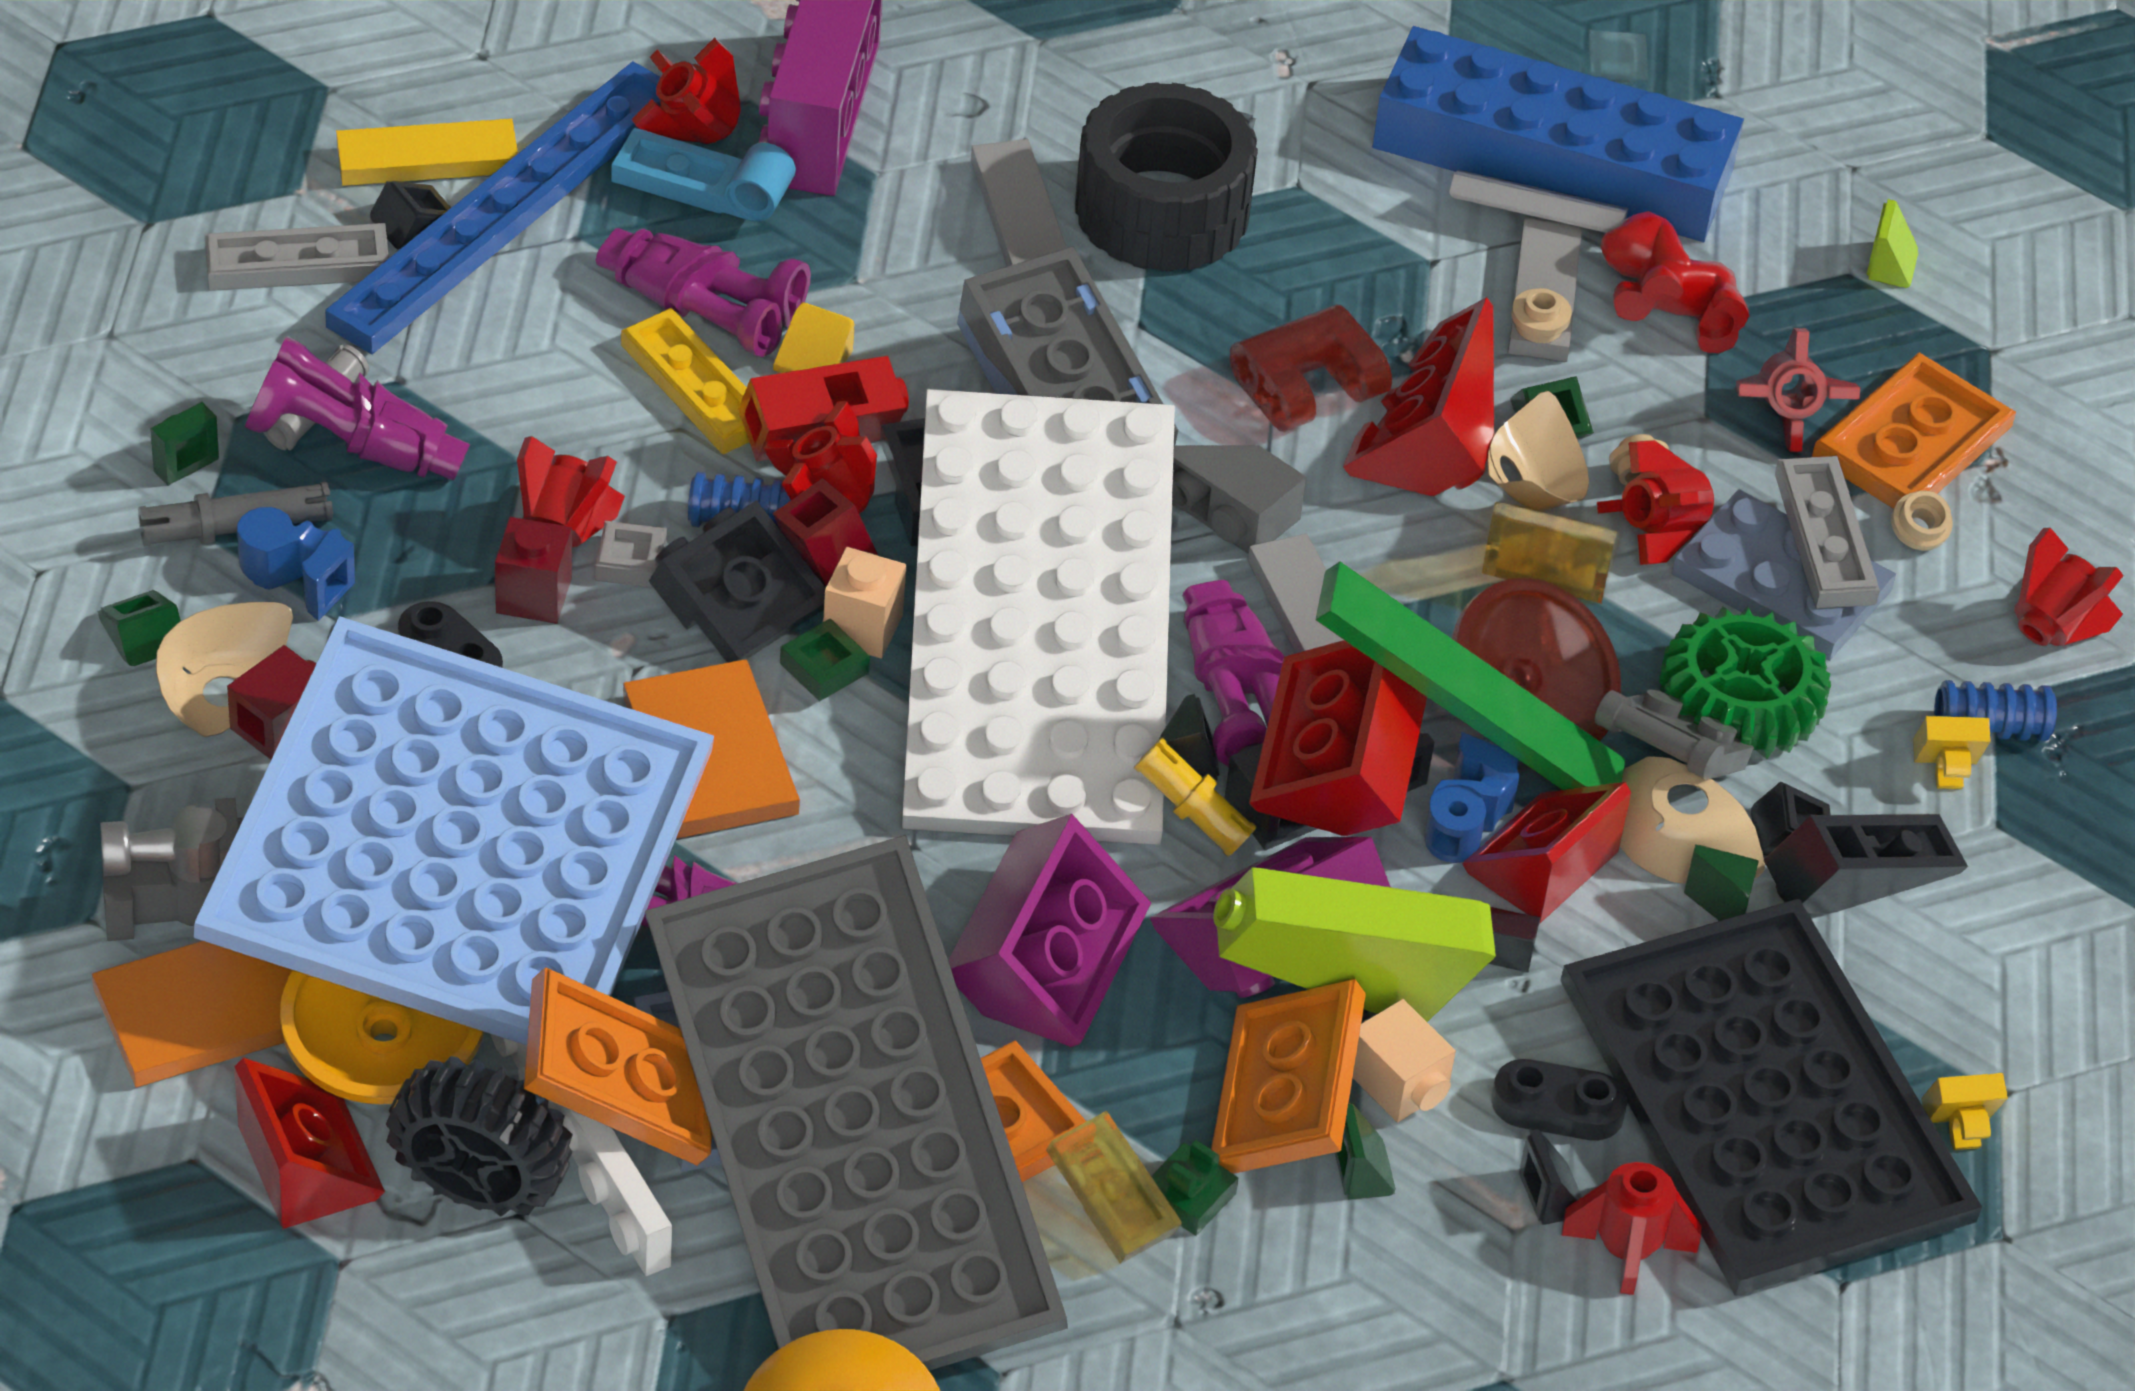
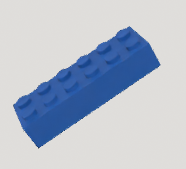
(1556, 130)

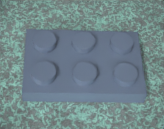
(1753, 561)

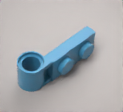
(705, 177)

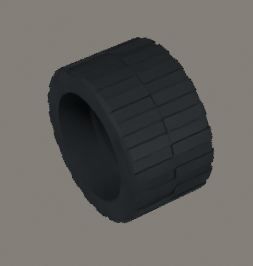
(1155, 220)

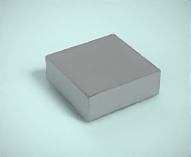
(628, 553)

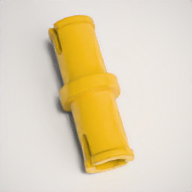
(1195, 797)

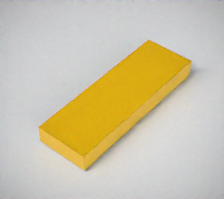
(425, 151)
(689, 376)

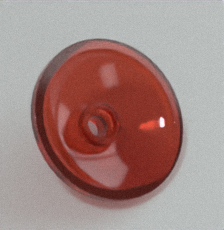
(1545, 645)

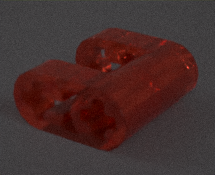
(1274, 363)

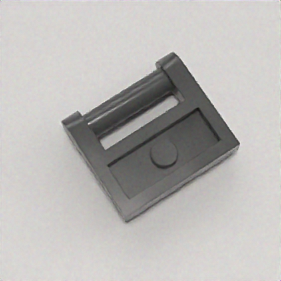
(1655, 719)

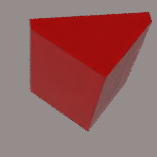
(1552, 846)
(302, 1144)

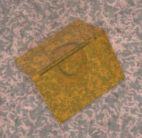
(1550, 550)

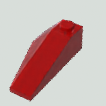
(1439, 415)

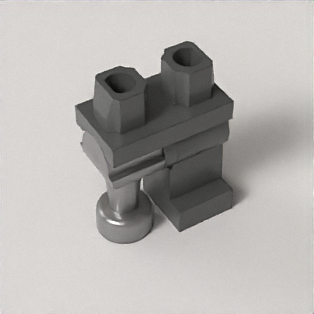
(164, 871)

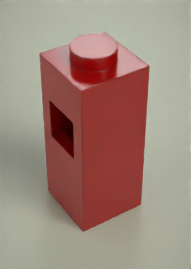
(800, 400)

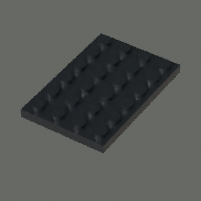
(1769, 1096)

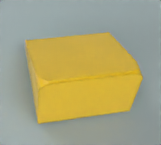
(815, 340)

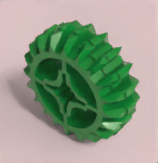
(1747, 666)

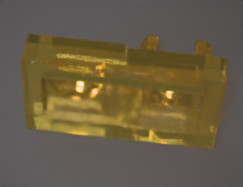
(1113, 1187)

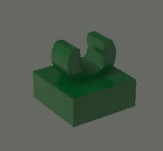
(1195, 1185)

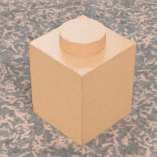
(866, 599)
(1403, 1061)

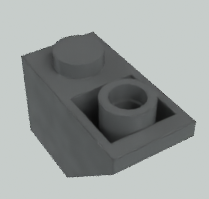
(1237, 491)

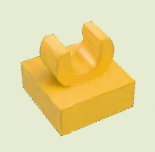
(1952, 745)
(1966, 1105)

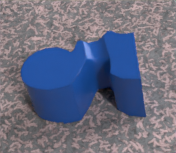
(279, 553)
(1471, 802)

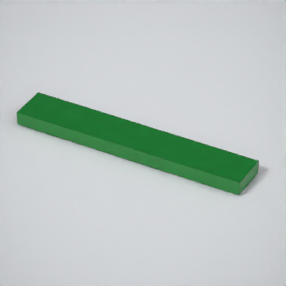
(1463, 683)

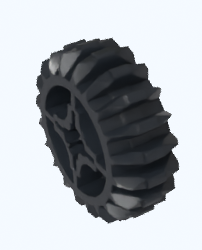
(479, 1137)

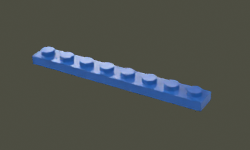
(492, 213)

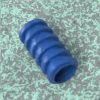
(712, 496)
(2008, 710)

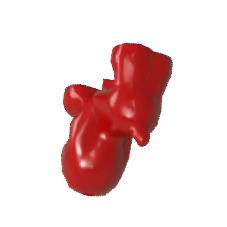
(1672, 282)

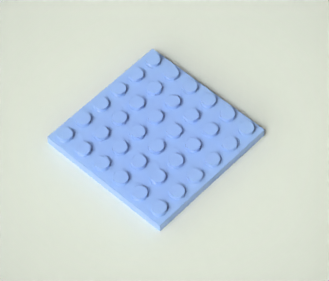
(452, 832)

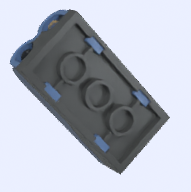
(1050, 333)

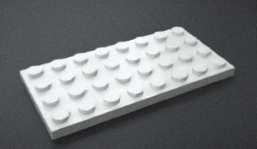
(1040, 615)

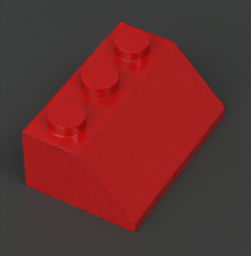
(1338, 742)

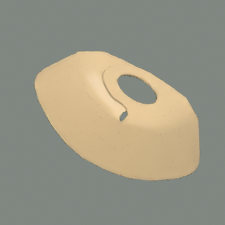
(1543, 452)
(212, 646)
(1669, 850)

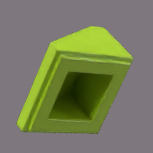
(1893, 249)

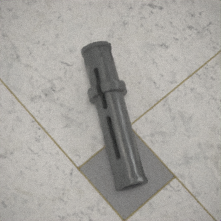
(220, 515)

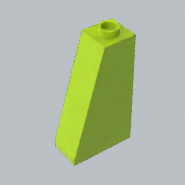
(1343, 930)

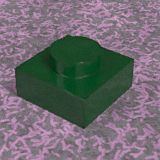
(184, 443)
(824, 659)

